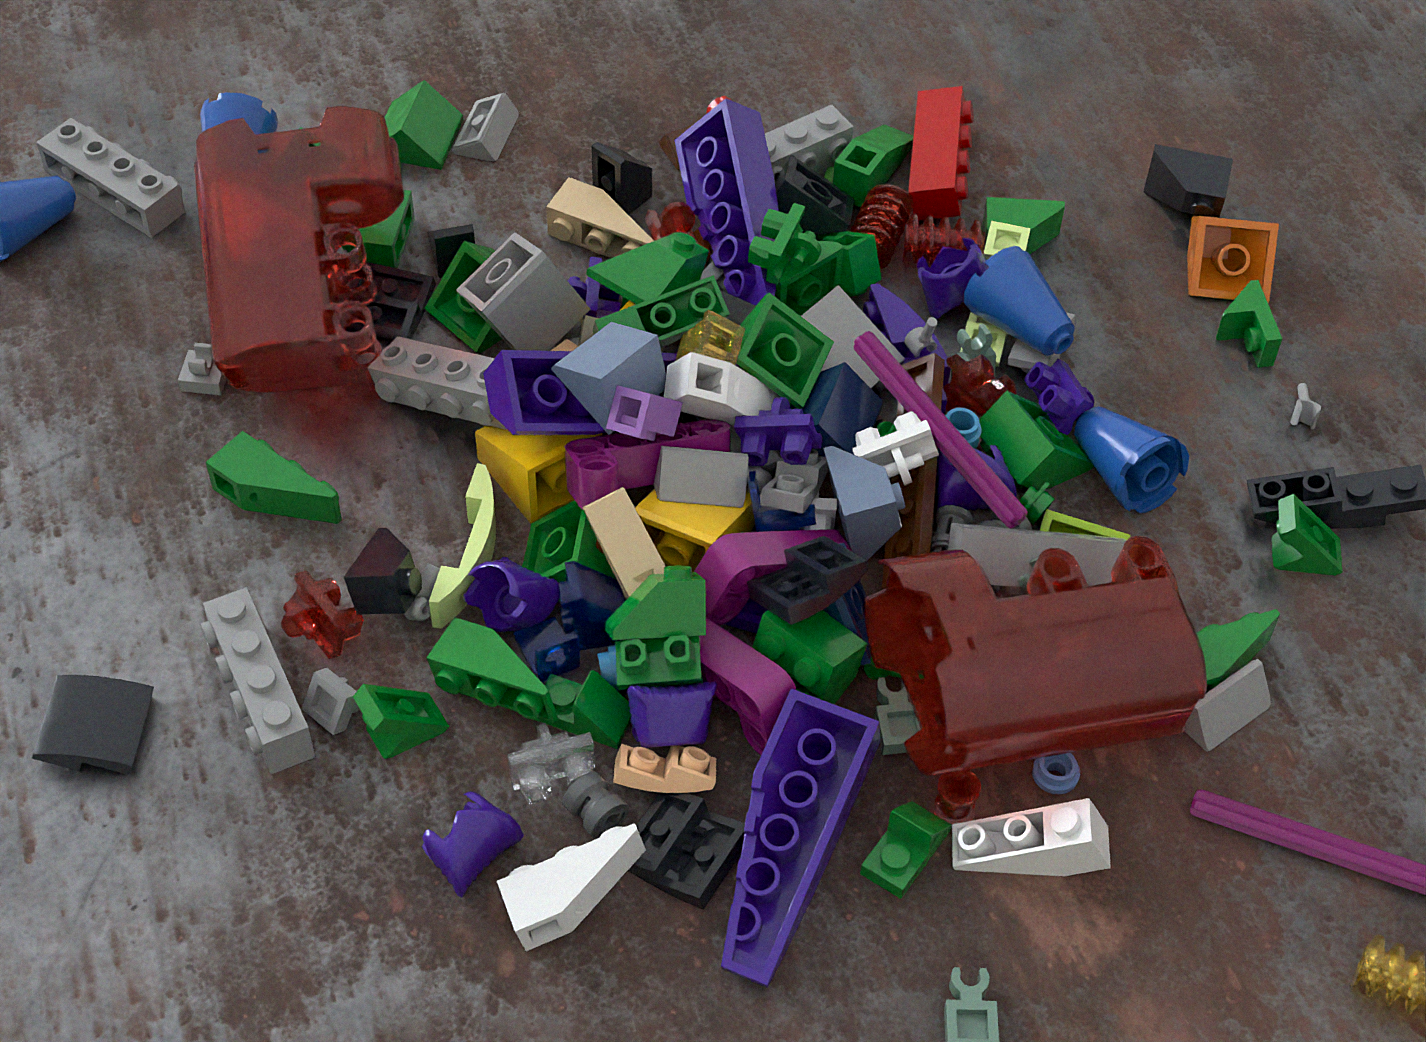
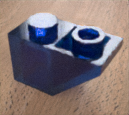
(587, 603)

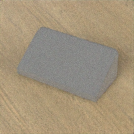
(487, 128)
(701, 477)
(1229, 706)

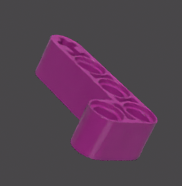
(619, 460)
(744, 557)
(745, 682)

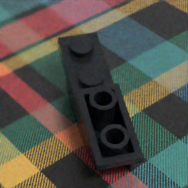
(1343, 500)

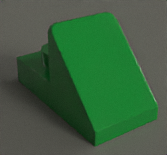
(1252, 319)
(1304, 541)
(589, 708)
(399, 717)
(904, 848)

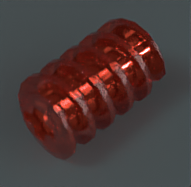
(885, 216)
(931, 239)

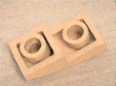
(681, 772)

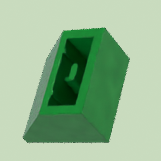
(814, 652)

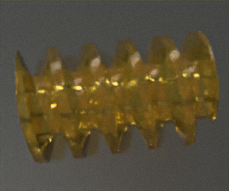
(1392, 973)

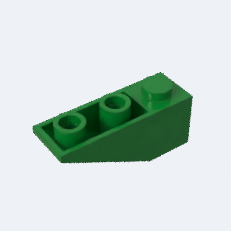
(870, 160)
(671, 312)
(265, 482)
(1234, 644)
(482, 666)

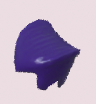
(949, 276)
(956, 491)
(511, 595)
(671, 714)
(474, 841)

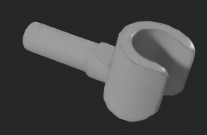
(921, 338)
(1305, 409)

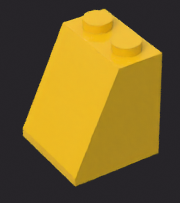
(527, 468)
(687, 530)

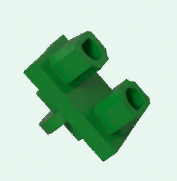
(788, 244)
(658, 661)

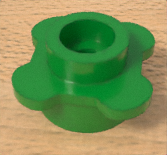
(1036, 502)

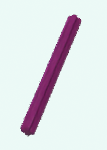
(944, 433)
(1309, 840)

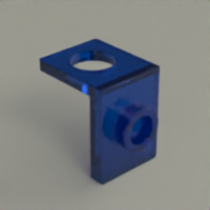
(777, 519)
(548, 648)

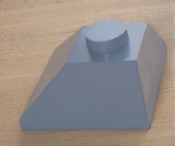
(864, 500)

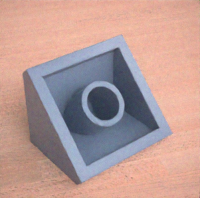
(610, 359)

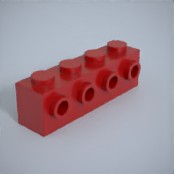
(940, 152)

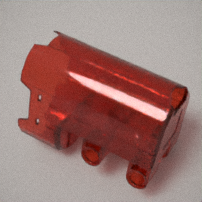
(273, 245)
(1040, 668)

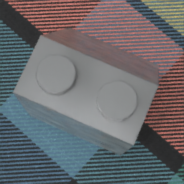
(524, 296)
(843, 322)

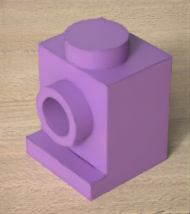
(643, 414)

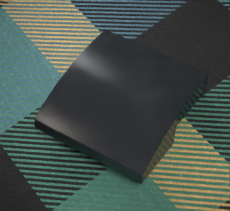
(398, 301)
(813, 579)
(93, 722)
(687, 847)

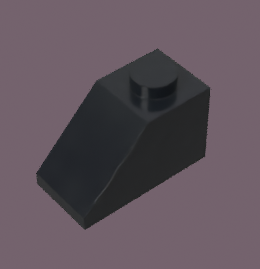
(621, 176)
(383, 576)

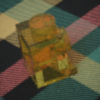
(713, 338)

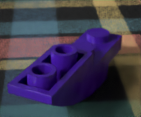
(895, 321)

